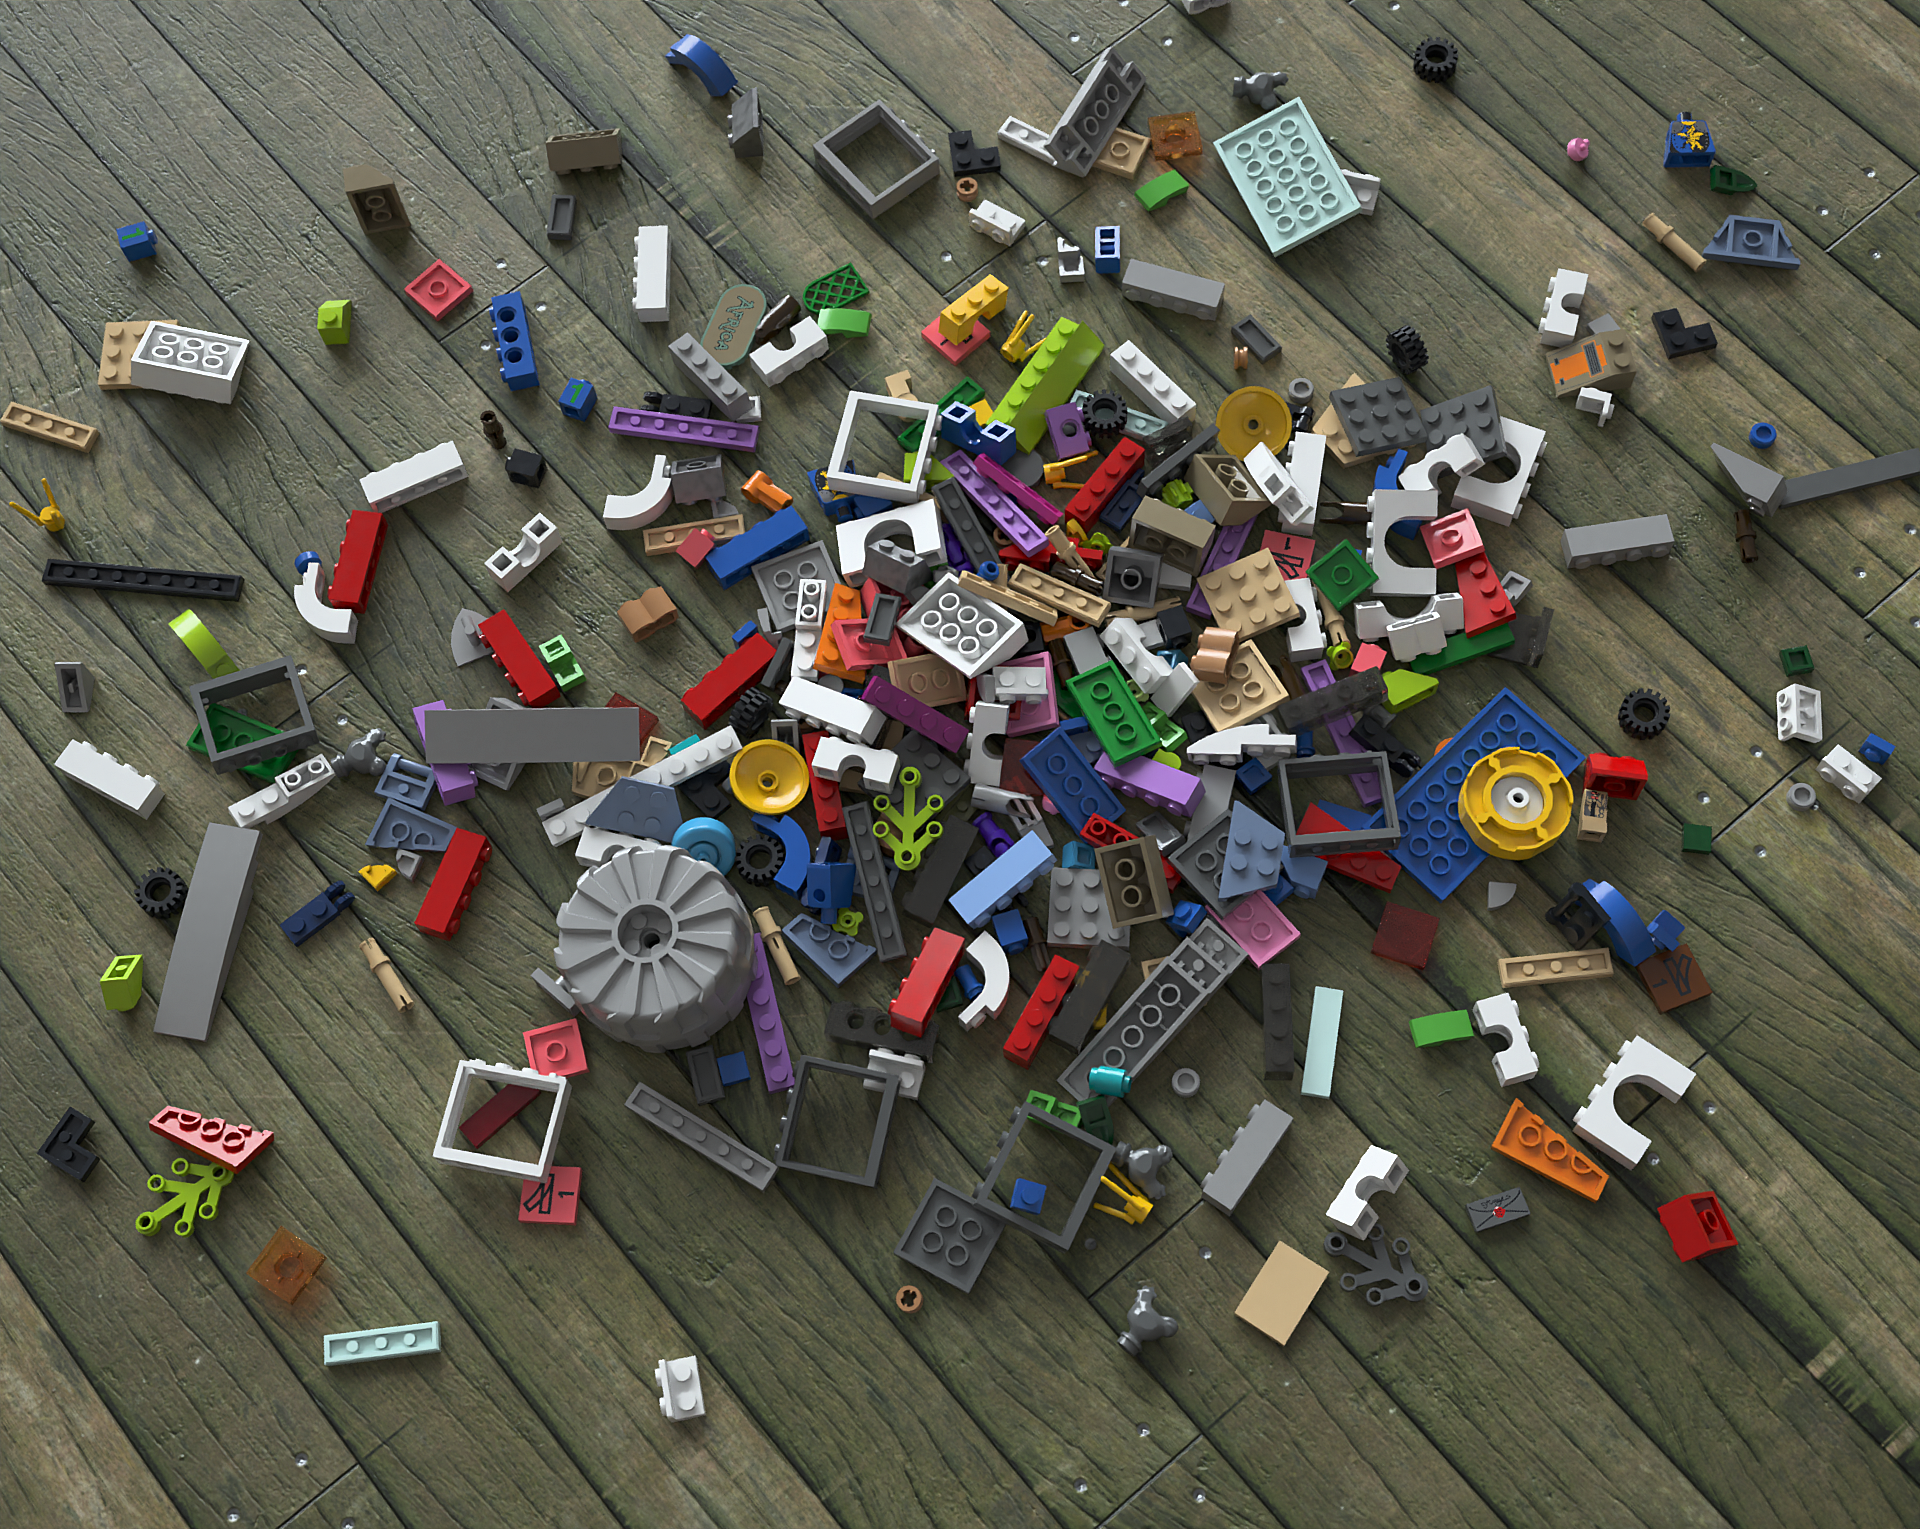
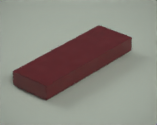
(497, 1113)

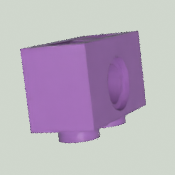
(1065, 446)

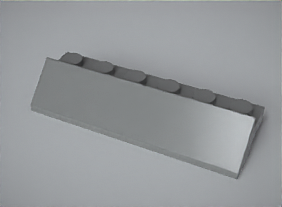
(1094, 113)

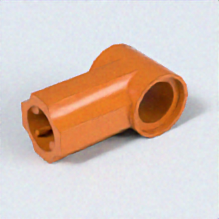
(762, 490)
(1062, 627)

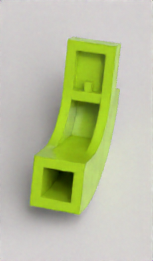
(202, 645)

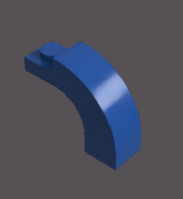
(704, 63)
(1386, 480)
(793, 873)
(1625, 928)

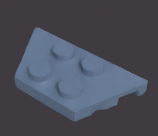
(1753, 243)
(639, 810)
(1251, 854)

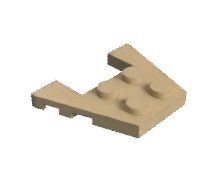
(1336, 440)
(595, 777)

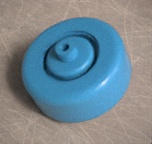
(708, 842)

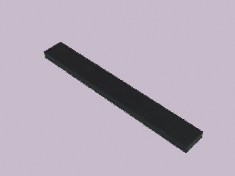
(143, 580)

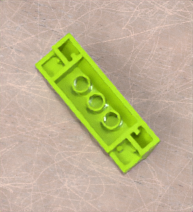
(1048, 381)

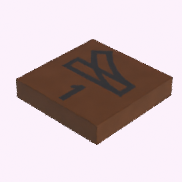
(1673, 979)

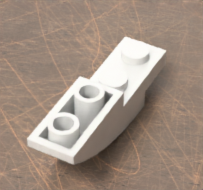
(1277, 484)
(809, 626)
(1230, 744)
(283, 796)

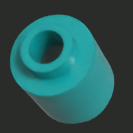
(1110, 1081)

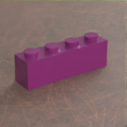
(914, 714)

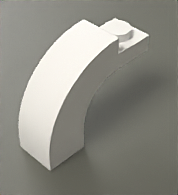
(644, 507)
(328, 623)
(992, 962)

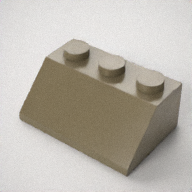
(584, 151)
(374, 199)
(1226, 488)
(1173, 532)
(1134, 881)

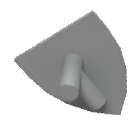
(465, 639)

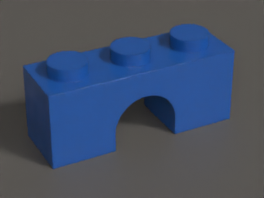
(962, 429)

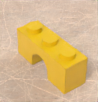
(983, 299)

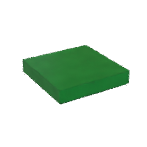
(1342, 575)

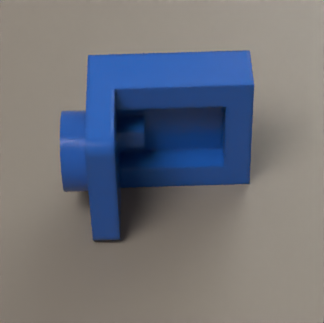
(1186, 917)
(1665, 931)

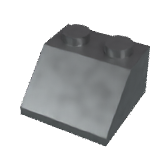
(746, 126)
(698, 479)
(895, 567)
(1132, 576)

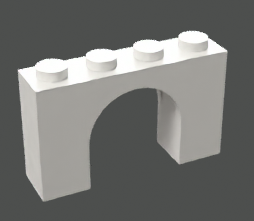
(1501, 500)
(1387, 509)
(917, 520)
(1638, 1064)

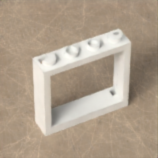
(877, 487)
(501, 1073)

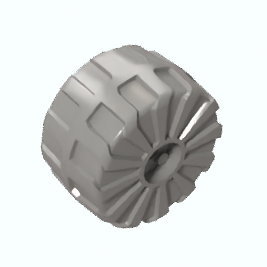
(678, 987)

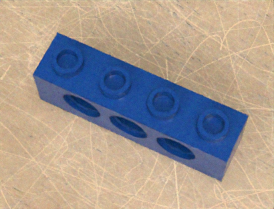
(523, 373)

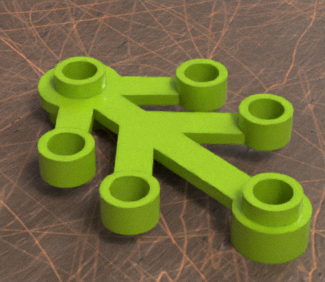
(909, 822)
(188, 1194)

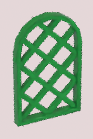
(822, 280)

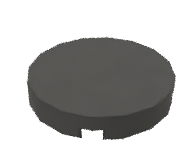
(1026, 467)

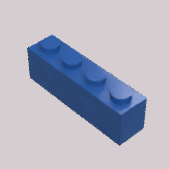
(761, 543)

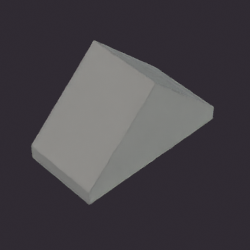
(74, 686)
(788, 732)

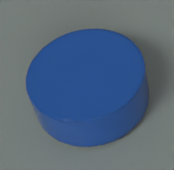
(1762, 435)
(303, 559)

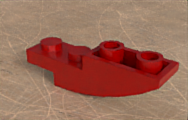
(1046, 557)
(1101, 833)

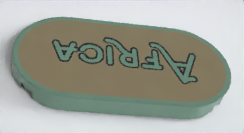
(733, 325)

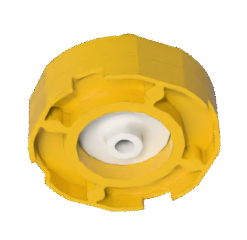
(1515, 803)

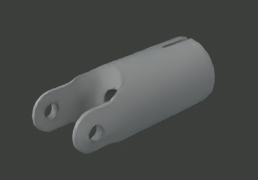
(997, 800)

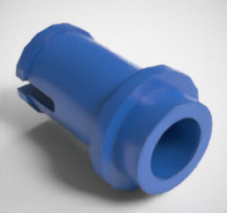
(988, 571)
(1305, 745)
(969, 982)

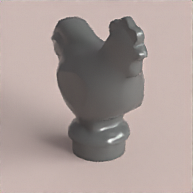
(1260, 88)
(361, 756)
(1144, 1166)
(1145, 1323)

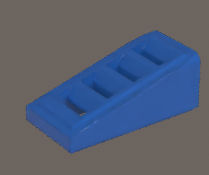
(1107, 250)

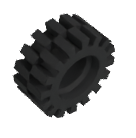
(1435, 49)
(1407, 349)
(1102, 401)
(1647, 700)
(750, 712)
(752, 847)
(151, 883)

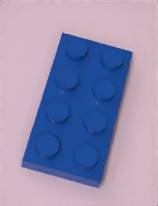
(1070, 781)

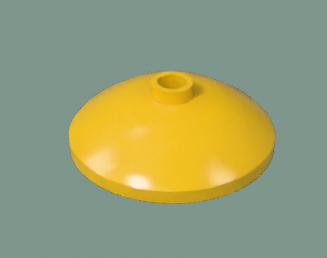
(1253, 404)
(774, 763)

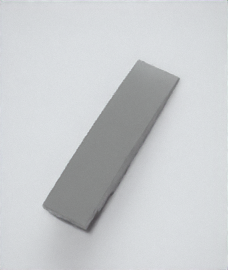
(532, 735)
(208, 931)
(1158, 1009)

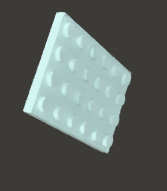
(1287, 177)

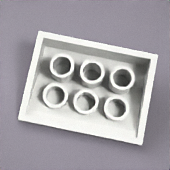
(189, 362)
(963, 628)

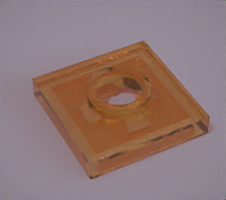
(1180, 124)
(267, 1264)

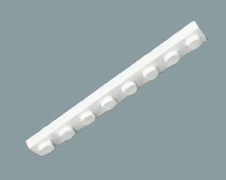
(666, 772)

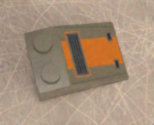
(1594, 362)

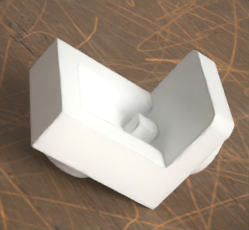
(1596, 402)

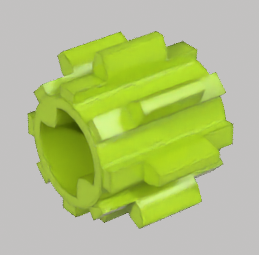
(1177, 494)

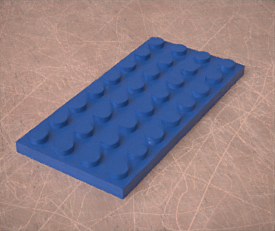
(1433, 840)

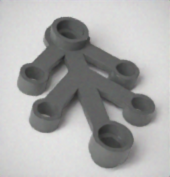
(1380, 1268)

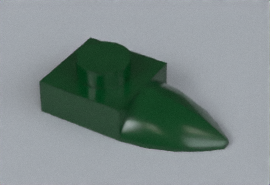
(1730, 181)
(1097, 1118)

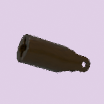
(777, 319)
(1352, 513)
(1289, 678)

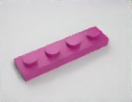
(1010, 484)

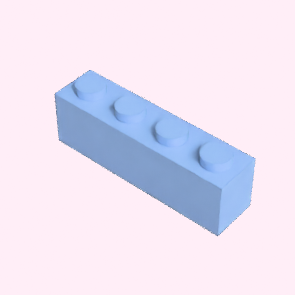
(1003, 880)

